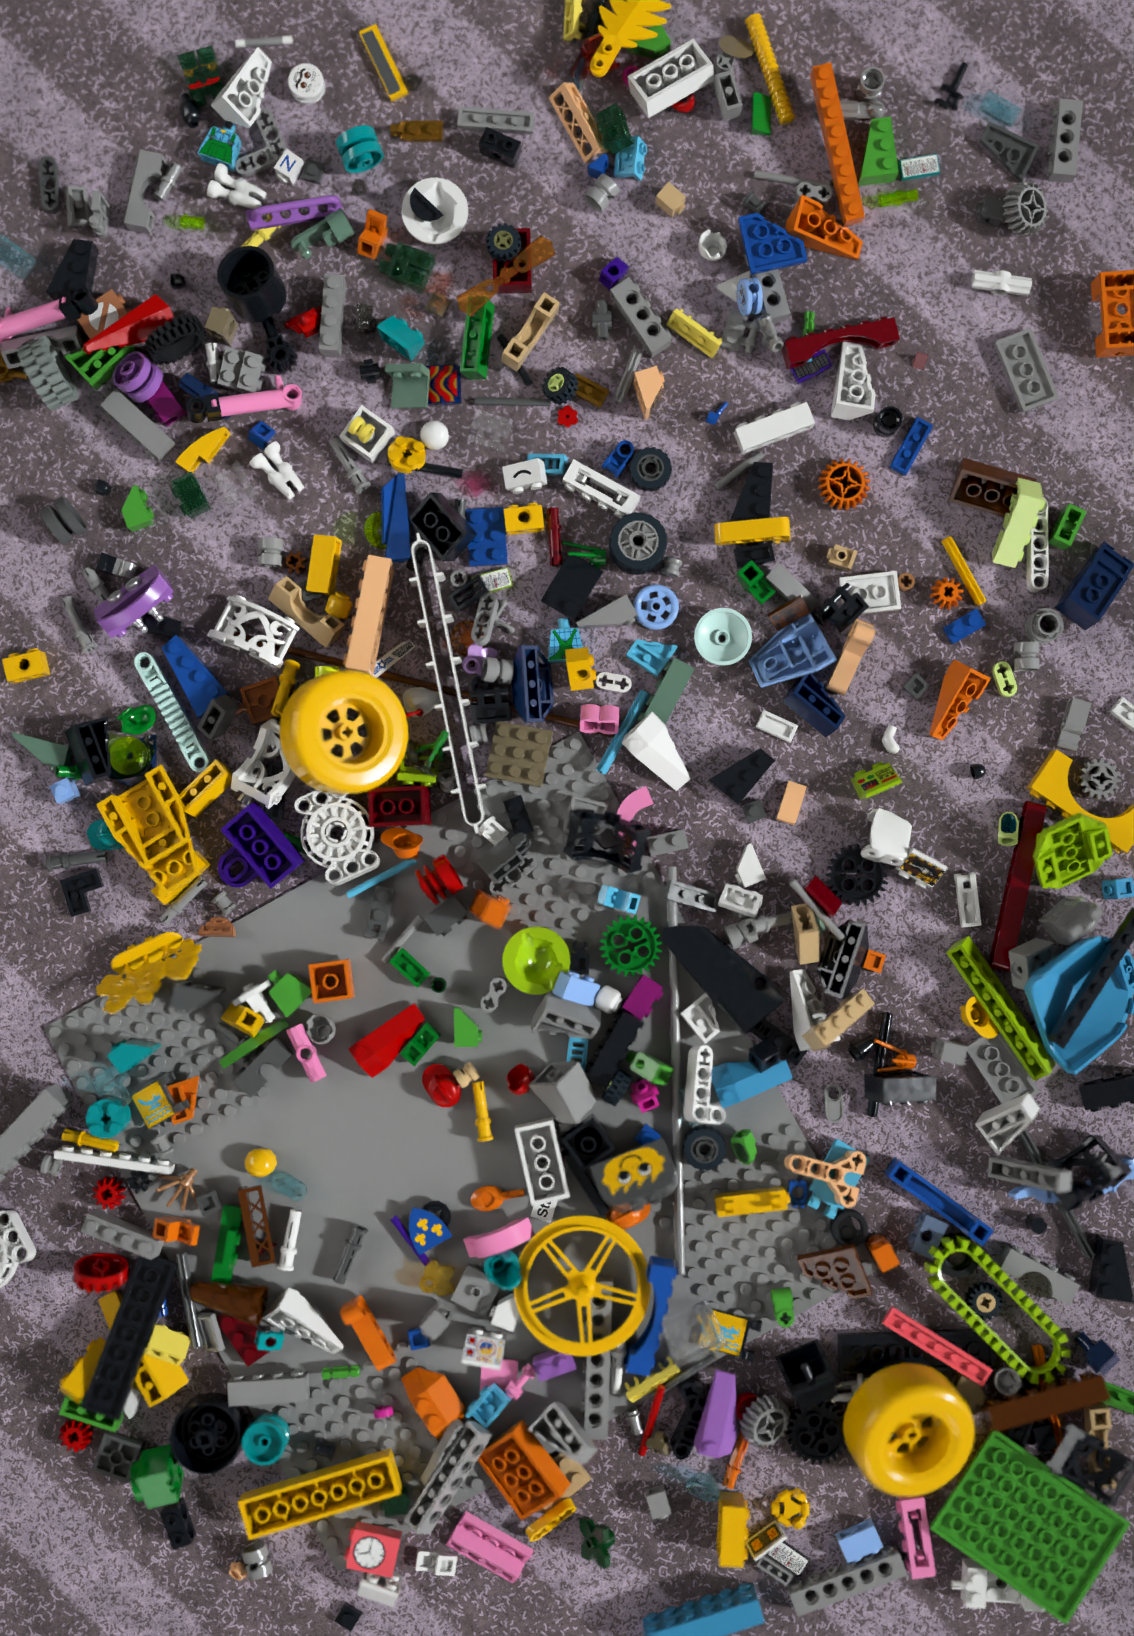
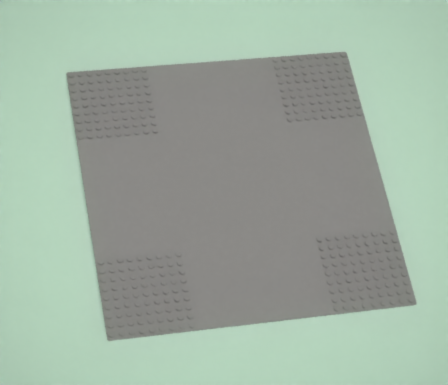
(387, 1147)

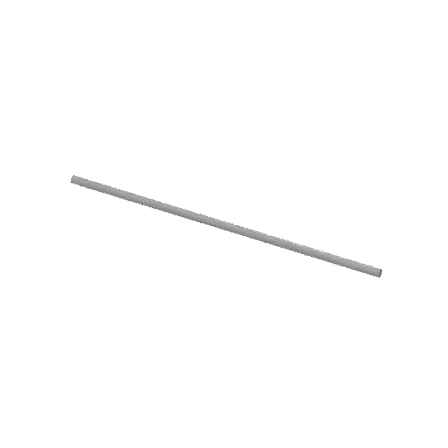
(676, 1085)

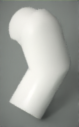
(888, 740)

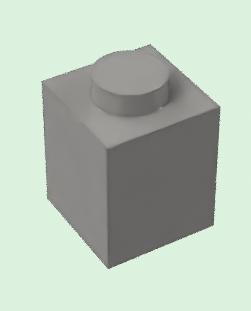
(658, 1502)

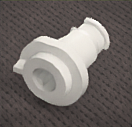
(845, 1385)

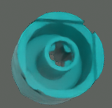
(100, 1125)

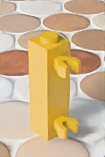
(751, 1201)

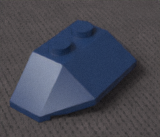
(532, 684)

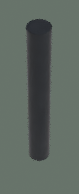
(522, 372)

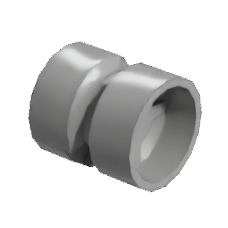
(870, 84)
(600, 194)
(270, 552)
(1026, 656)
(497, 670)
(737, 935)
(1006, 1381)
(257, 1561)

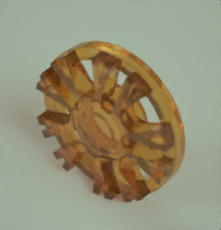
(465, 637)

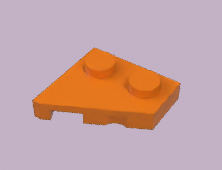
(181, 1091)

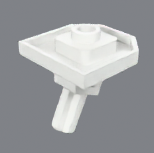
(256, 999)

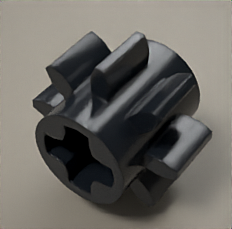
(369, 371)
(142, 1185)

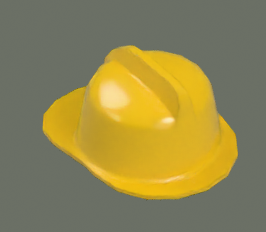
(976, 1017)

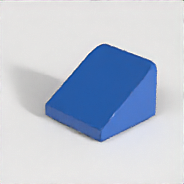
(598, 166)
(261, 434)

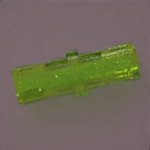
(898, 198)

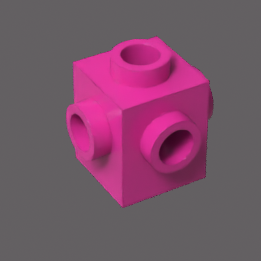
(645, 1095)

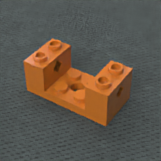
(1117, 333)

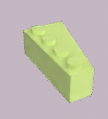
(1018, 523)

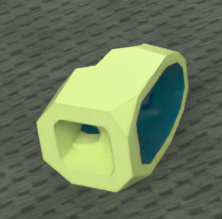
(1008, 829)

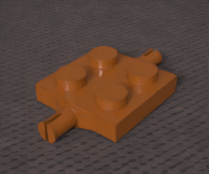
(259, 699)

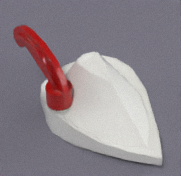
(420, 701)

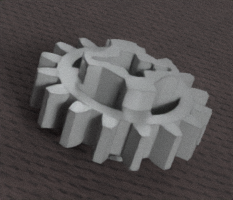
(1097, 786)

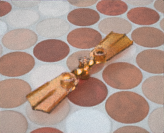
(532, 256)

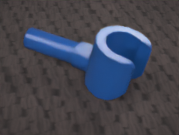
(713, 417)

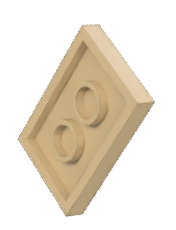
(574, 1473)

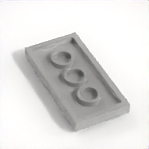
(1026, 370)
(1001, 1068)

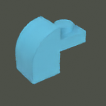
(618, 899)

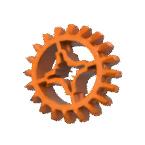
(852, 485)

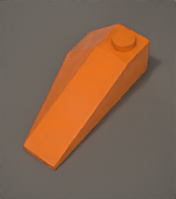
(821, 230)
(957, 691)

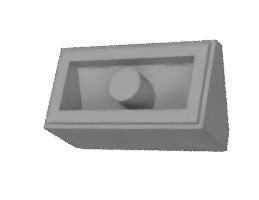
(76, 206)

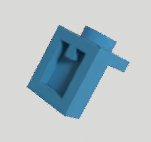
(1118, 888)

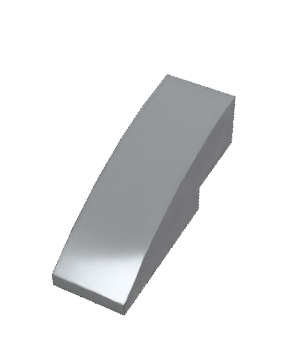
(789, 587)

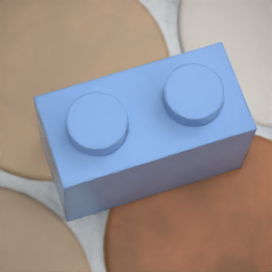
(575, 988)
(859, 1541)

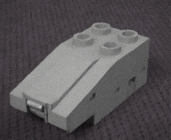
(1071, 919)

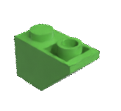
(135, 510)

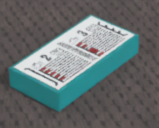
(919, 167)

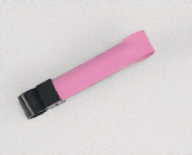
(68, 306)
(217, 407)

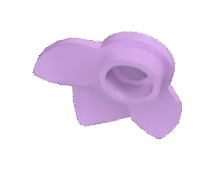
(477, 654)

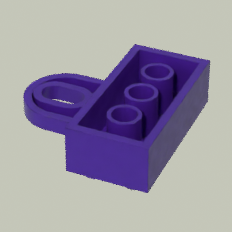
(259, 847)

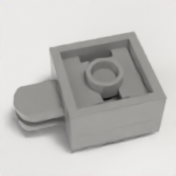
(1030, 958)

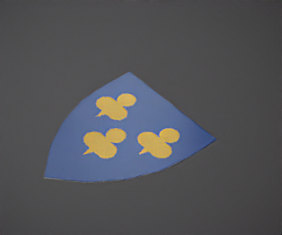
(426, 1230)

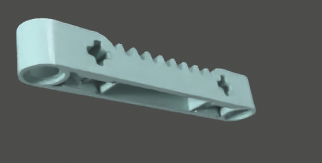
(172, 711)

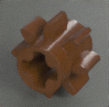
(289, 561)

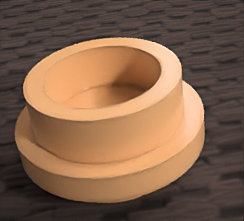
(238, 1570)

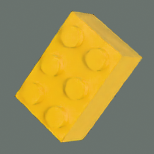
(732, 1529)

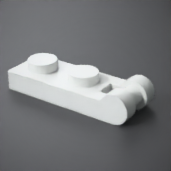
(968, 900)

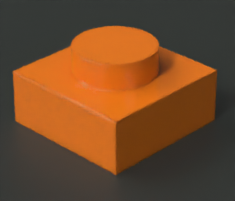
(874, 961)

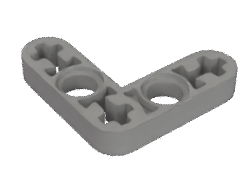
(269, 152)

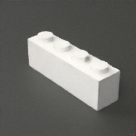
(774, 427)

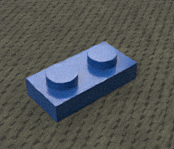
(964, 626)

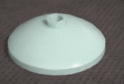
(730, 625)

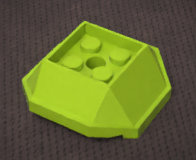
(1070, 850)

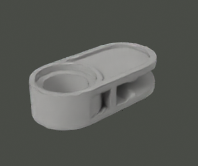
(833, 1106)

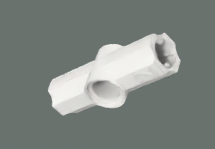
(1001, 282)

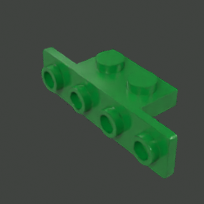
(227, 1244)

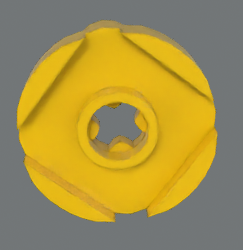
(406, 445)

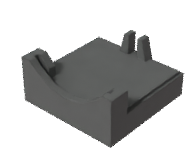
(117, 1455)

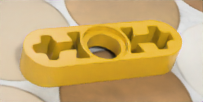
(550, 1519)

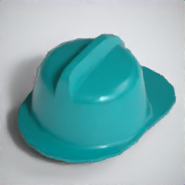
(101, 837)

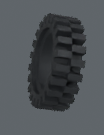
(175, 339)

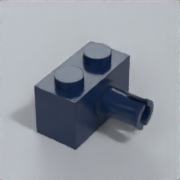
(1099, 1355)

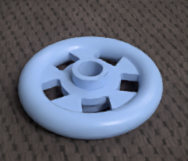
(672, 608)

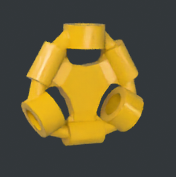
(791, 1508)

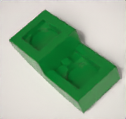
(420, 1044)

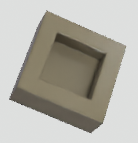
(438, 304)
(659, 1444)

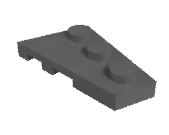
(1009, 149)

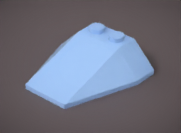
(792, 653)

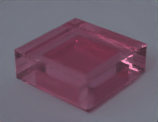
(477, 483)

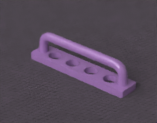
(256, 222)

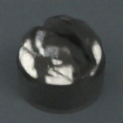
(413, 81)
(359, 184)

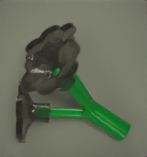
(439, 762)

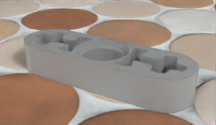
(488, 626)
(504, 887)

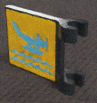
(735, 1331)

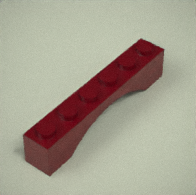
(875, 334)

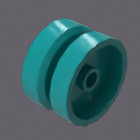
(359, 149)
(266, 1439)

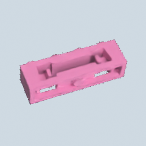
(921, 1566)

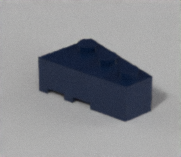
(814, 705)

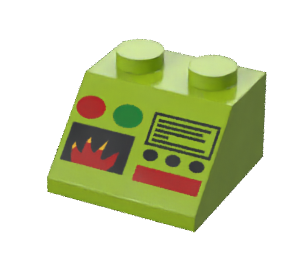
(876, 780)

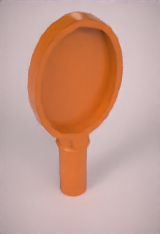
(491, 1197)

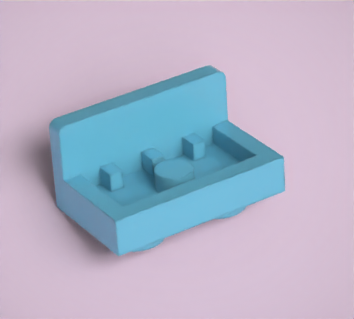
(489, 1405)

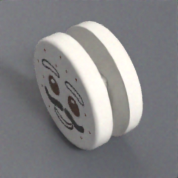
(306, 83)

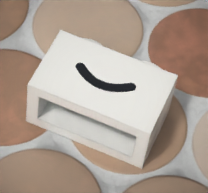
(524, 476)

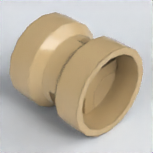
(466, 1074)

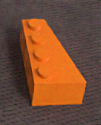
(490, 908)

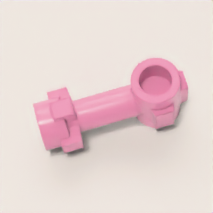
(513, 1389)

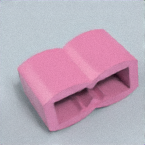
(599, 719)

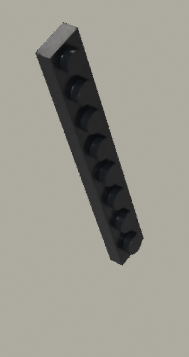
(1094, 982)

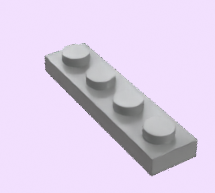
(498, 120)

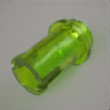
(192, 222)

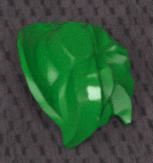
(137, 719)

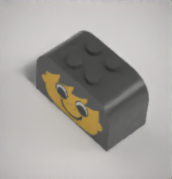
(636, 1177)

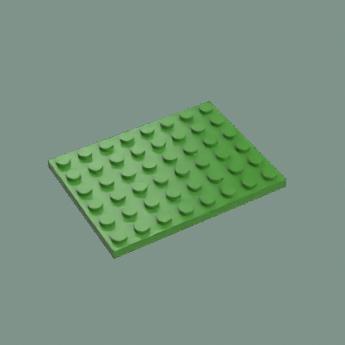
(1029, 1526)

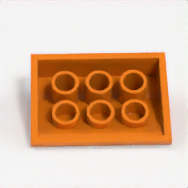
(523, 1470)

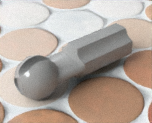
(862, 110)

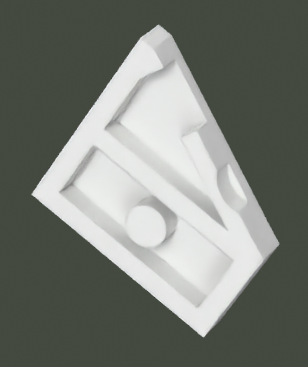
(702, 1018)

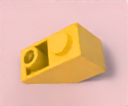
(243, 1019)

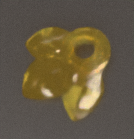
(440, 1279)

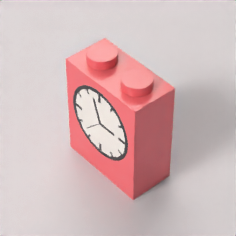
(373, 1549)

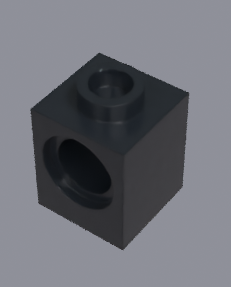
(764, 1055)

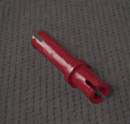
(554, 536)

